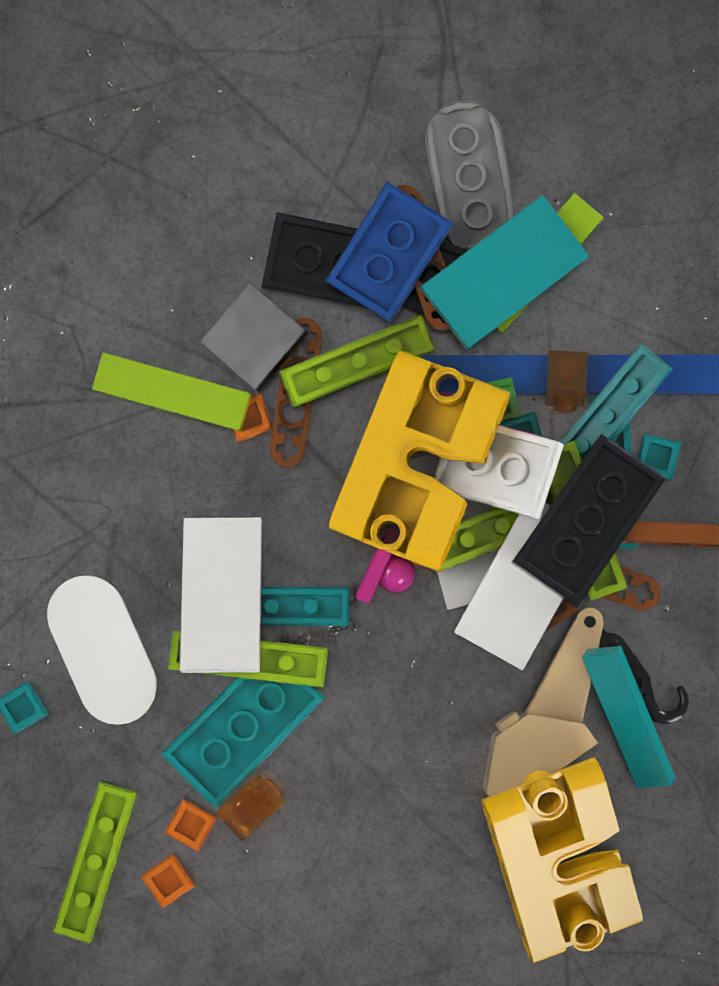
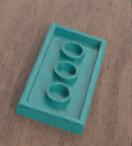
(504, 272)
(238, 733)

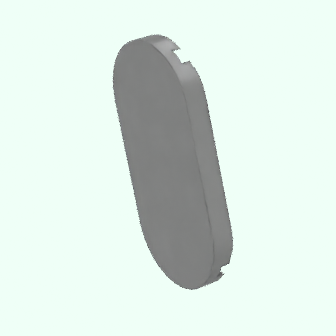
(469, 172)

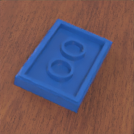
(389, 252)

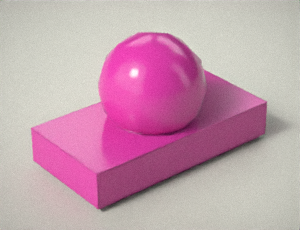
(388, 570)

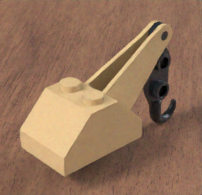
(552, 727)

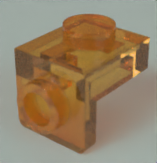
(566, 380)
(251, 806)

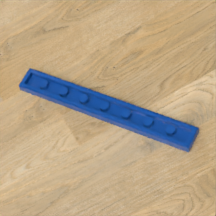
(529, 372)

